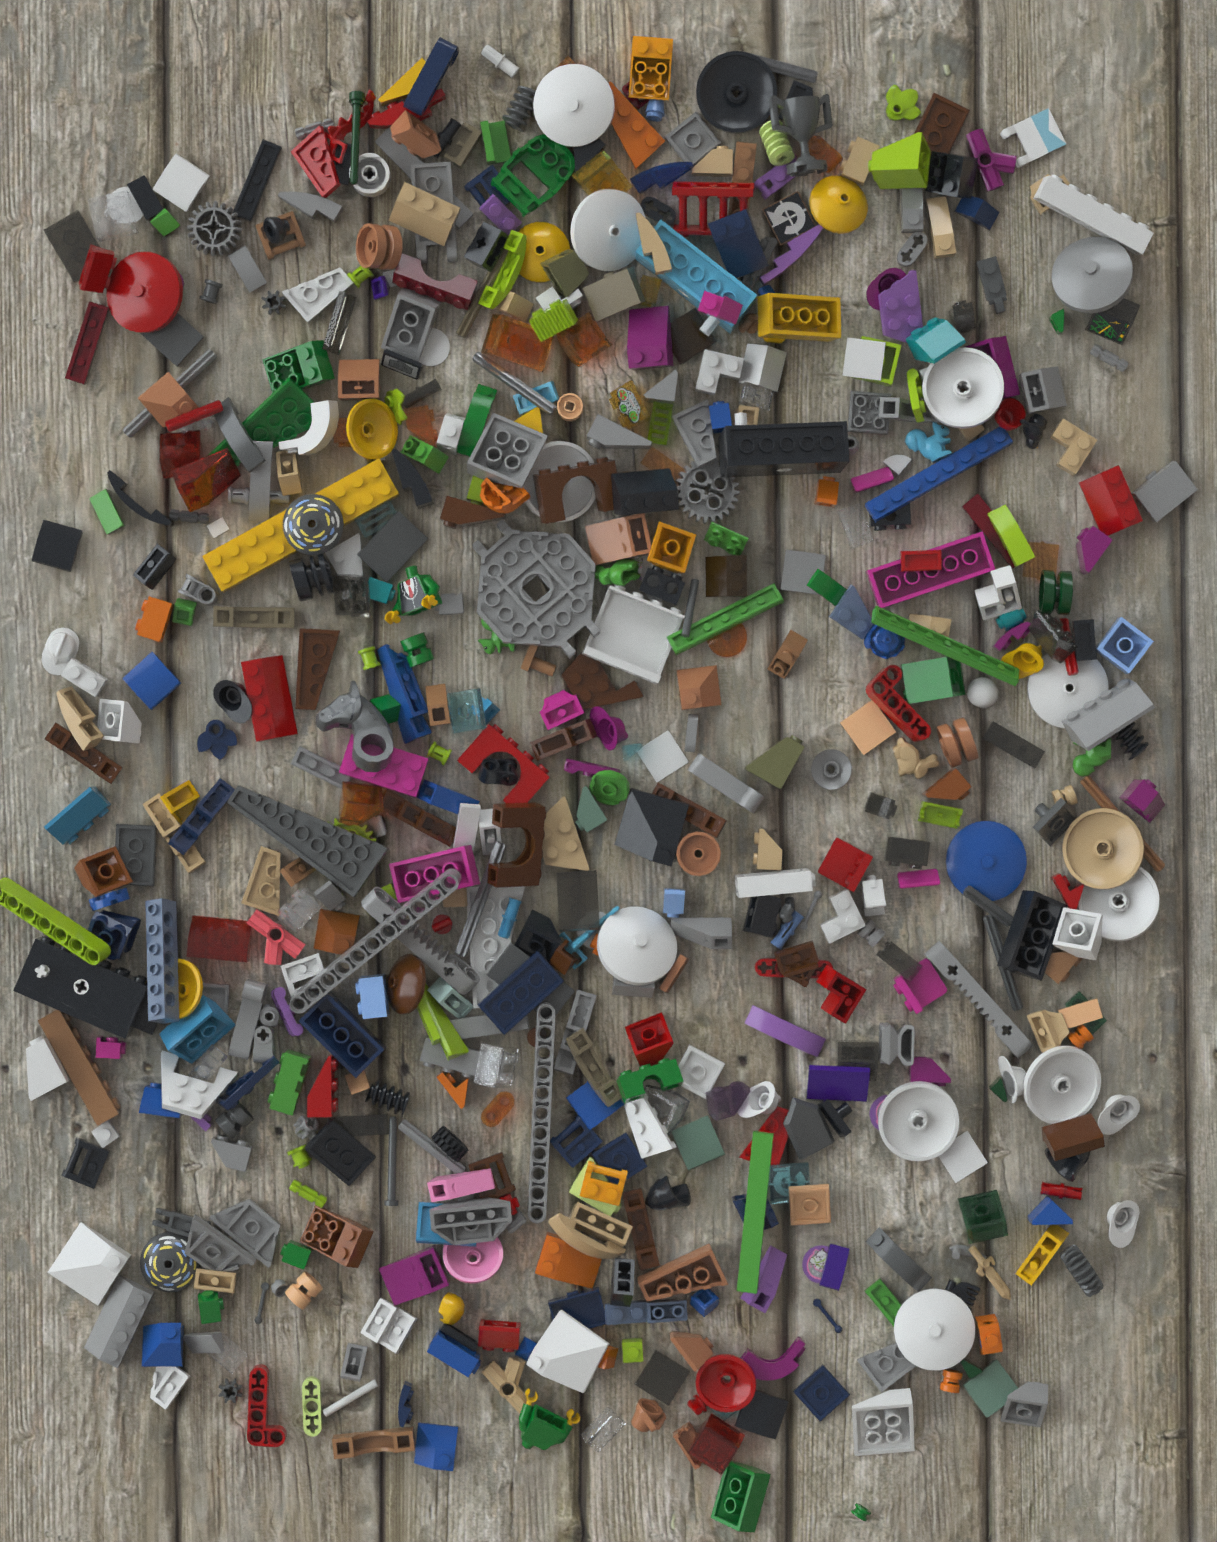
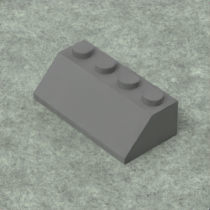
(1107, 714)
(119, 1321)

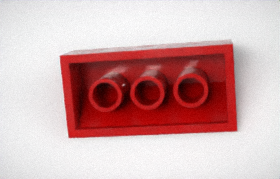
(270, 698)

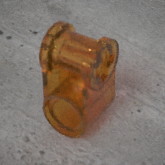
(825, 152)

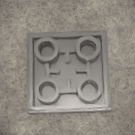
(865, 413)

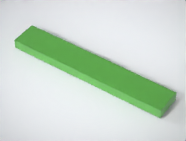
(726, 618)

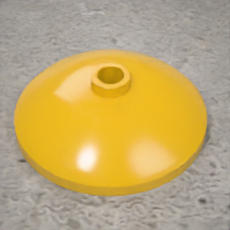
(832, 211)
(545, 236)
(379, 427)
(191, 980)

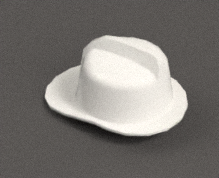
(59, 649)
(1013, 1079)
(761, 1100)
(1117, 1113)
(1122, 1221)

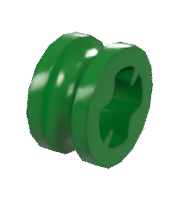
(861, 1512)

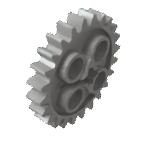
(701, 508)

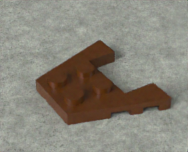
(593, 687)

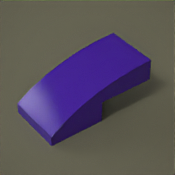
(834, 1267)

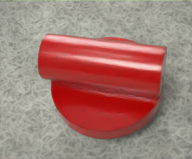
(442, 924)
(697, 1405)

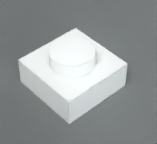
(105, 1133)

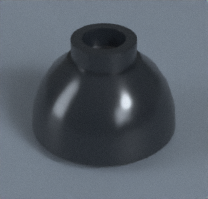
(275, 229)

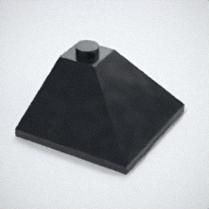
(651, 826)

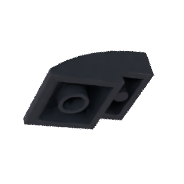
(412, 480)

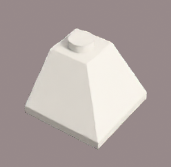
(118, 721)
(1079, 933)

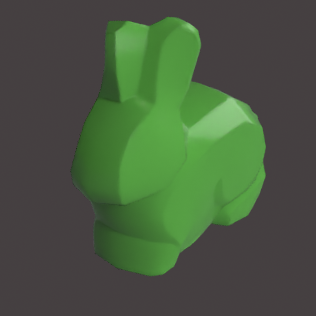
(619, 573)

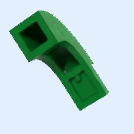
(476, 419)

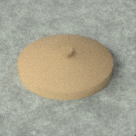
(1103, 848)

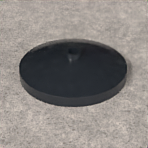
(732, 73)

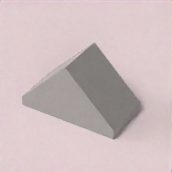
(354, 1362)

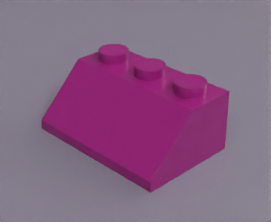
(999, 351)

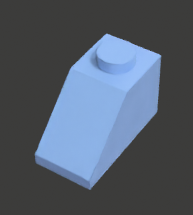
(673, 902)

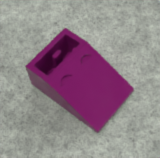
(414, 1275)

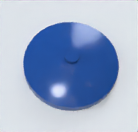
(987, 859)

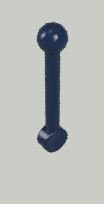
(838, 1329)

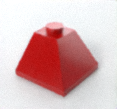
(650, 1039)

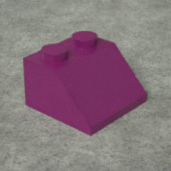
(1090, 547)

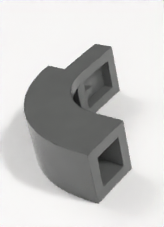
(898, 1260)

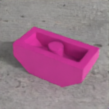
(560, 709)

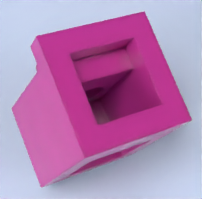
(110, 1048)

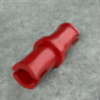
(1061, 1191)

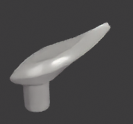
(963, 1250)

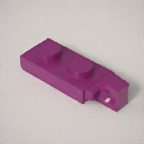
(588, 768)

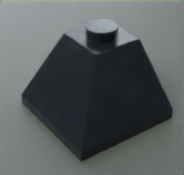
(538, 936)

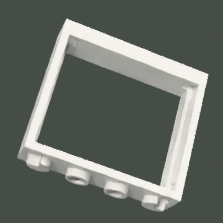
(774, 882)

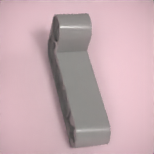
(726, 783)
(248, 1018)

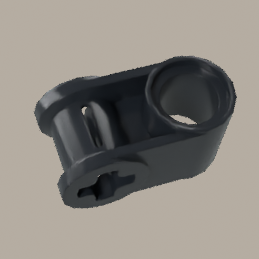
(497, 771)

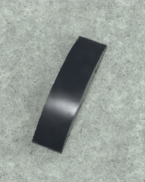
(119, 485)

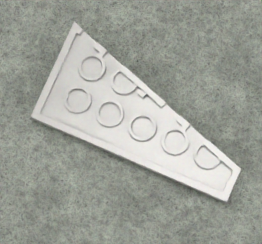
(486, 944)

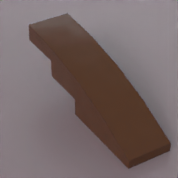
(418, 818)

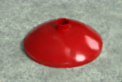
(721, 1393)

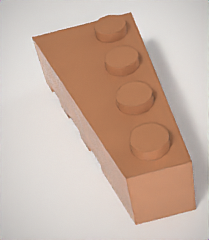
(685, 1274)

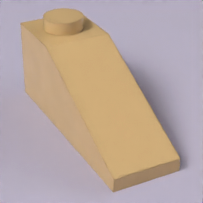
(940, 227)

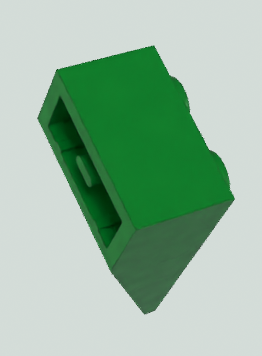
(304, 364)

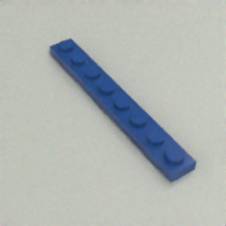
(938, 473)

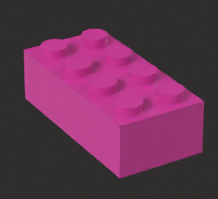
(401, 775)
(416, 873)

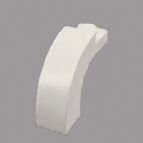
(322, 429)

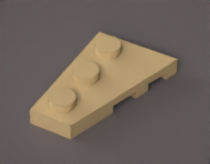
(264, 882)

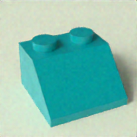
(934, 340)

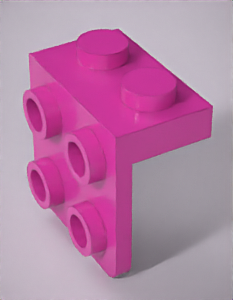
(922, 989)

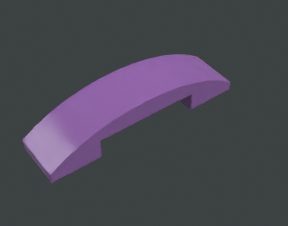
(785, 1031)

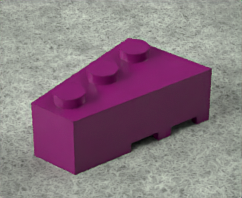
(1143, 799)

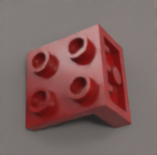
(845, 864)

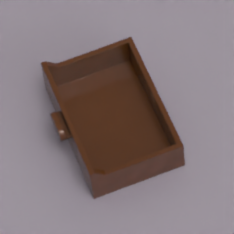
(1073, 1137)

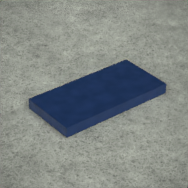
(520, 992)

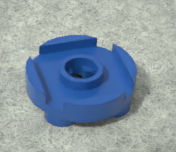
(109, 899)

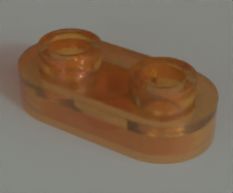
(499, 1109)

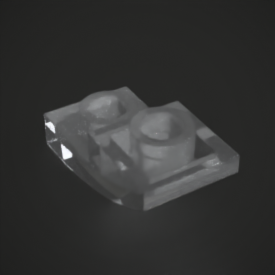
(205, 424)

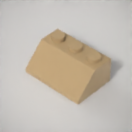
(424, 214)

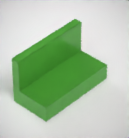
(495, 142)

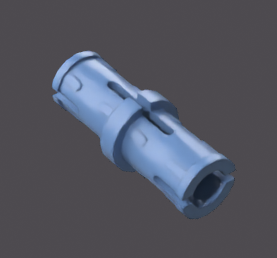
(779, 941)

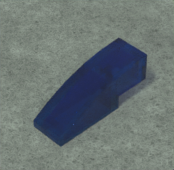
(661, 174)

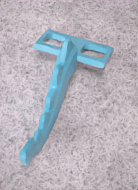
(573, 946)

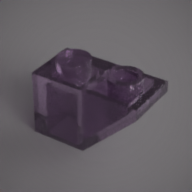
(726, 1100)

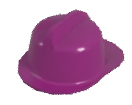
(882, 282)
(608, 728)

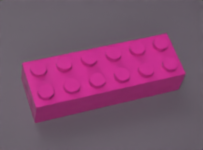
(960, 562)

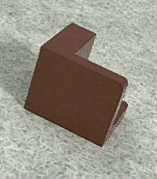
(563, 960)

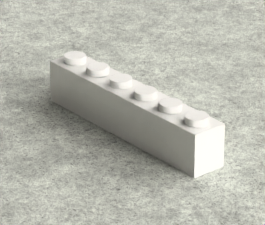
(1093, 215)

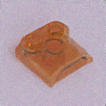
(583, 340)

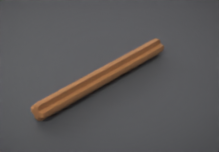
(1105, 802)

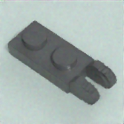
(178, 1222)

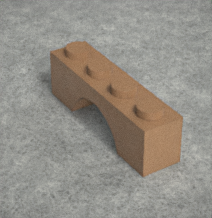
(359, 1443)

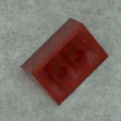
(219, 939)

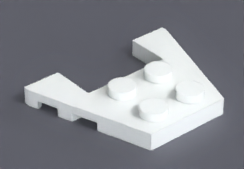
(189, 1094)

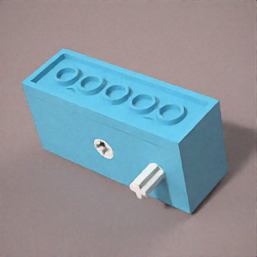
(695, 273)

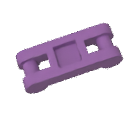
(777, 177)
(285, 1012)

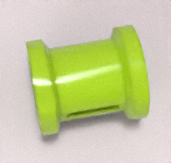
(360, 275)
(369, 658)
(439, 753)

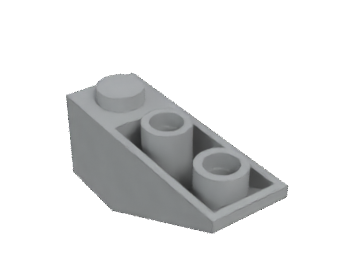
(708, 932)

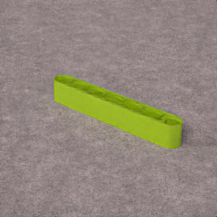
(52, 922)

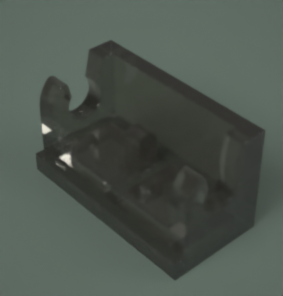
(899, 961)

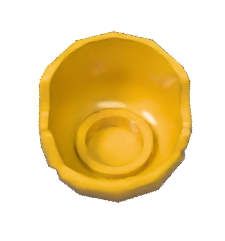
(451, 1308)

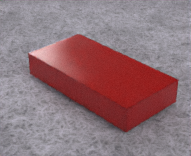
(921, 560)

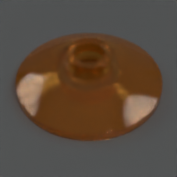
(731, 647)

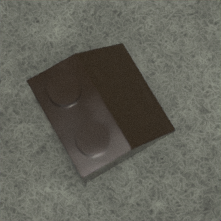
(726, 576)

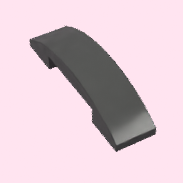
(238, 437)

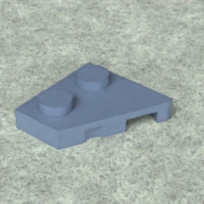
(852, 613)

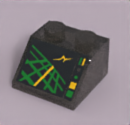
(1115, 322)

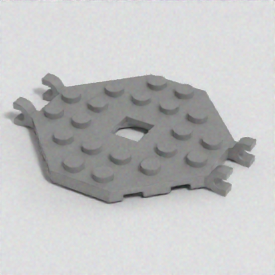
(517, 561)

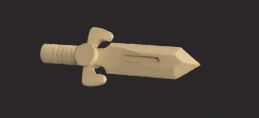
(990, 1272)

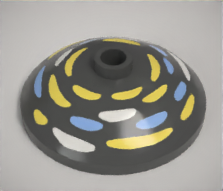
(326, 531)
(155, 1254)

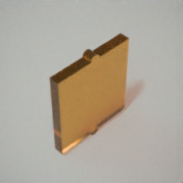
(1045, 559)

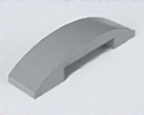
(260, 485)

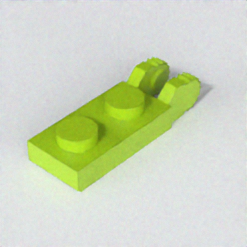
(916, 394)

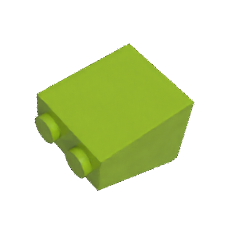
(902, 163)

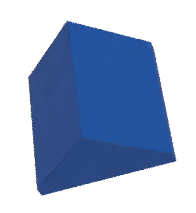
(1048, 1213)

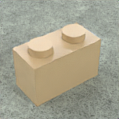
(857, 164)

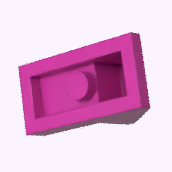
(720, 307)

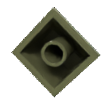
(777, 761)

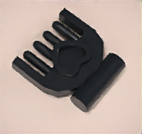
(961, 1289)

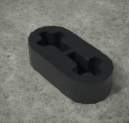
(660, 207)

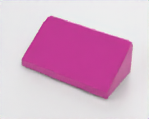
(871, 479)
(918, 878)

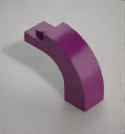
(775, 1368)

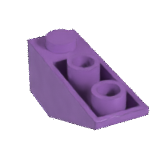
(769, 1277)

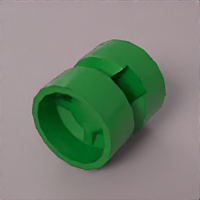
(417, 642)

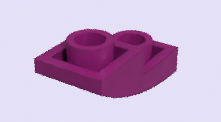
(1018, 631)

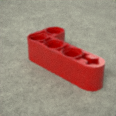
(901, 706)
(262, 1406)

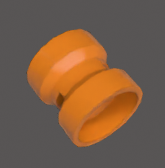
(1080, 1036)
(951, 1380)

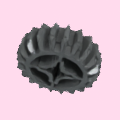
(1081, 1270)

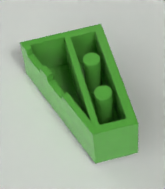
(289, 1082)

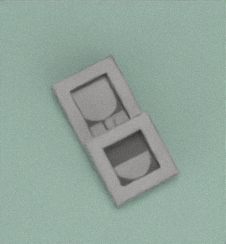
(247, 269)

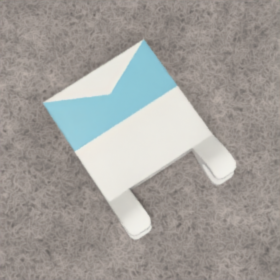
(1037, 135)

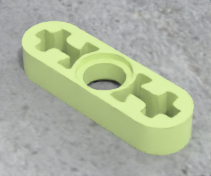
(307, 1421)

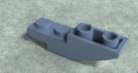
(647, 1311)

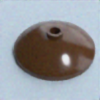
(406, 984)

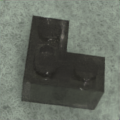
(907, 851)

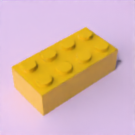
(799, 317)

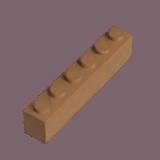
(80, 1067)

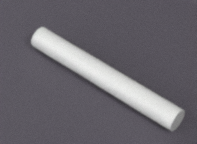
(350, 1398)

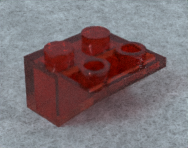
(179, 450)
(716, 1443)

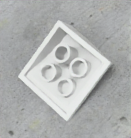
(89, 1263)
(568, 1353)
(884, 1423)

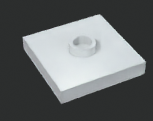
(699, 1071)

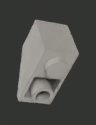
(233, 1154)

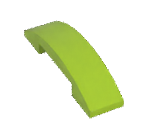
(508, 273)

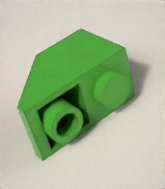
(424, 454)

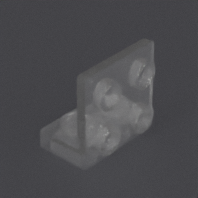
(496, 1066)

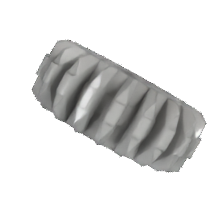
(232, 230)

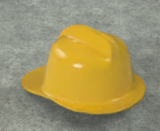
(1025, 658)

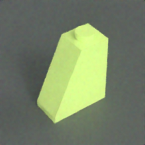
(575, 1189)

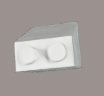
(43, 1068)

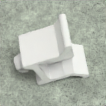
(873, 896)

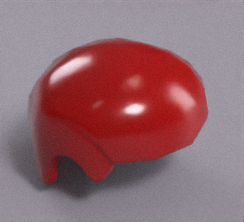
(1009, 414)

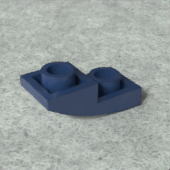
(404, 1409)

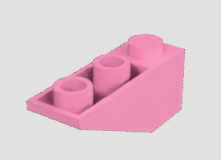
(460, 1184)

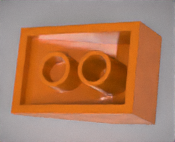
(565, 1263)

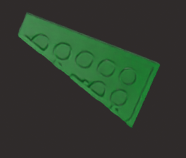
(277, 418)

